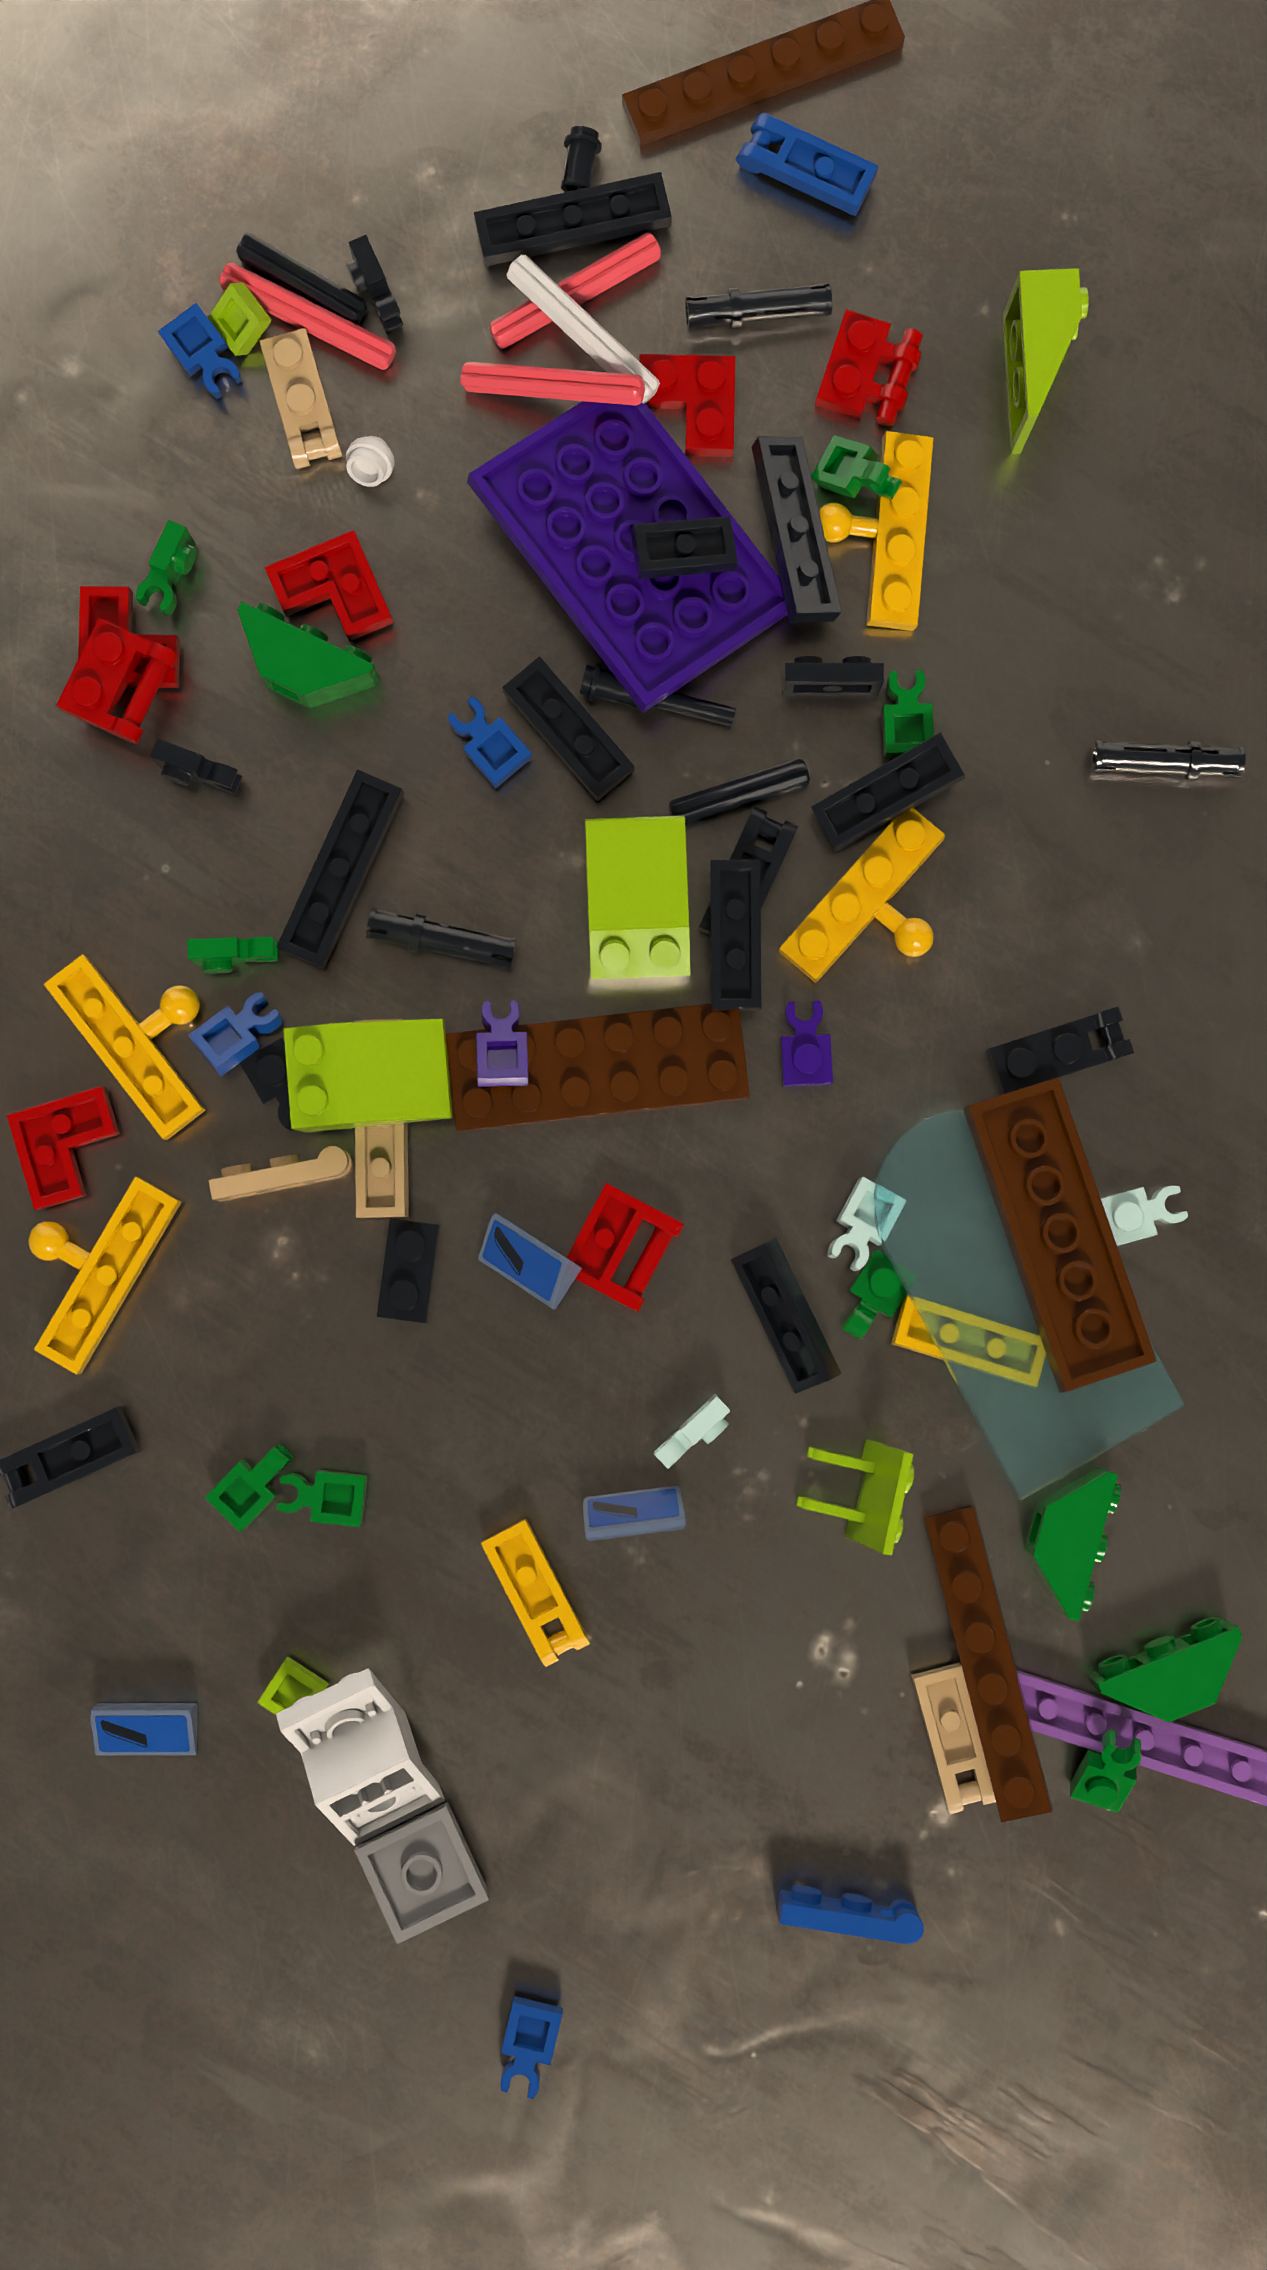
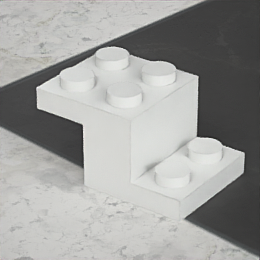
(360, 1757)

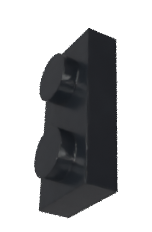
(684, 547)
(852, 677)
(408, 1271)

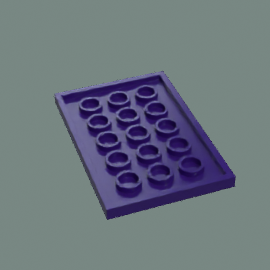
(570, 511)

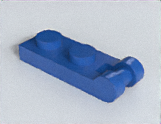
(807, 163)
(850, 1915)

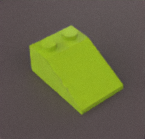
(1037, 333)
(637, 897)
(367, 1074)

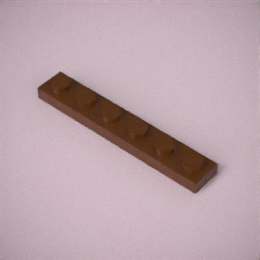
(762, 70)
(988, 1665)

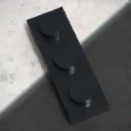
(568, 728)
(888, 792)
(735, 935)
(786, 1316)

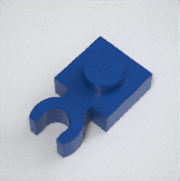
(197, 347)
(493, 746)
(230, 1037)
(530, 2039)

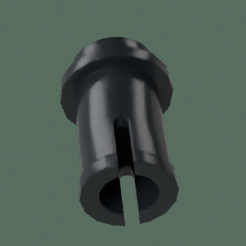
(582, 148)

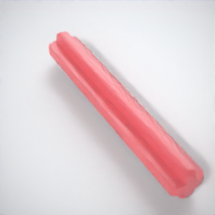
(580, 287)
(313, 317)
(553, 383)

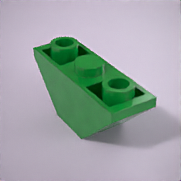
(302, 661)
(1070, 1537)
(1173, 1674)

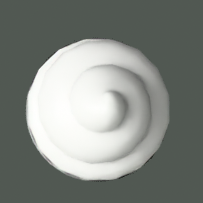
(369, 461)

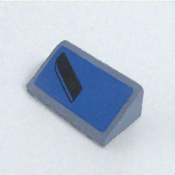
(527, 1261)
(633, 1513)
(145, 1728)

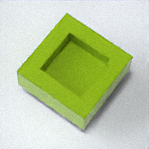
(239, 318)
(290, 1685)

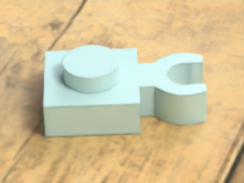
(1133, 1215)
(859, 1219)
(704, 1424)

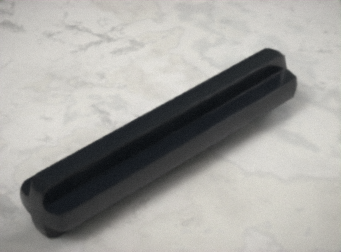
(300, 278)
(741, 791)

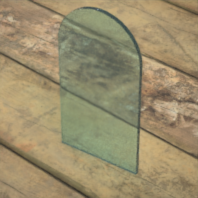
(965, 1285)

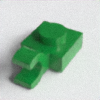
(850, 466)
(169, 560)
(877, 1290)
(246, 1489)

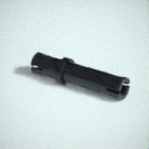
(751, 306)
(1155, 758)
(440, 938)

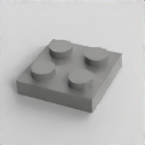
(422, 1873)

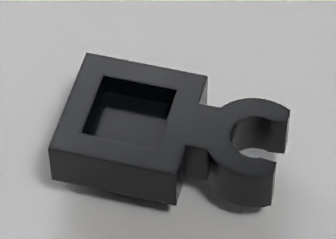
(369, 276)
(185, 765)
(268, 1076)

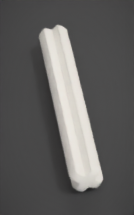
(577, 323)

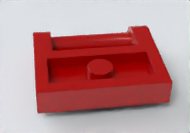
(104, 675)
(607, 1238)

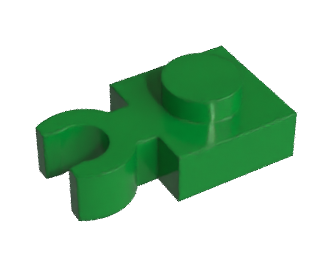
(907, 721)
(219, 954)
(334, 1497)
(1107, 1777)

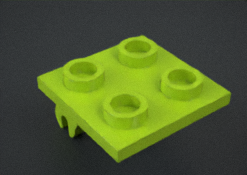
(884, 1481)

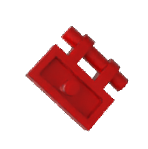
(853, 365)

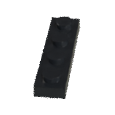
(573, 218)
(796, 529)
(340, 869)

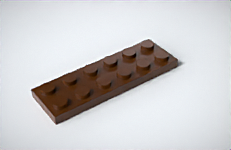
(606, 1067)
(1059, 1235)

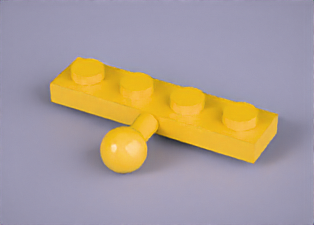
(896, 531)
(864, 896)
(127, 1045)
(104, 1273)

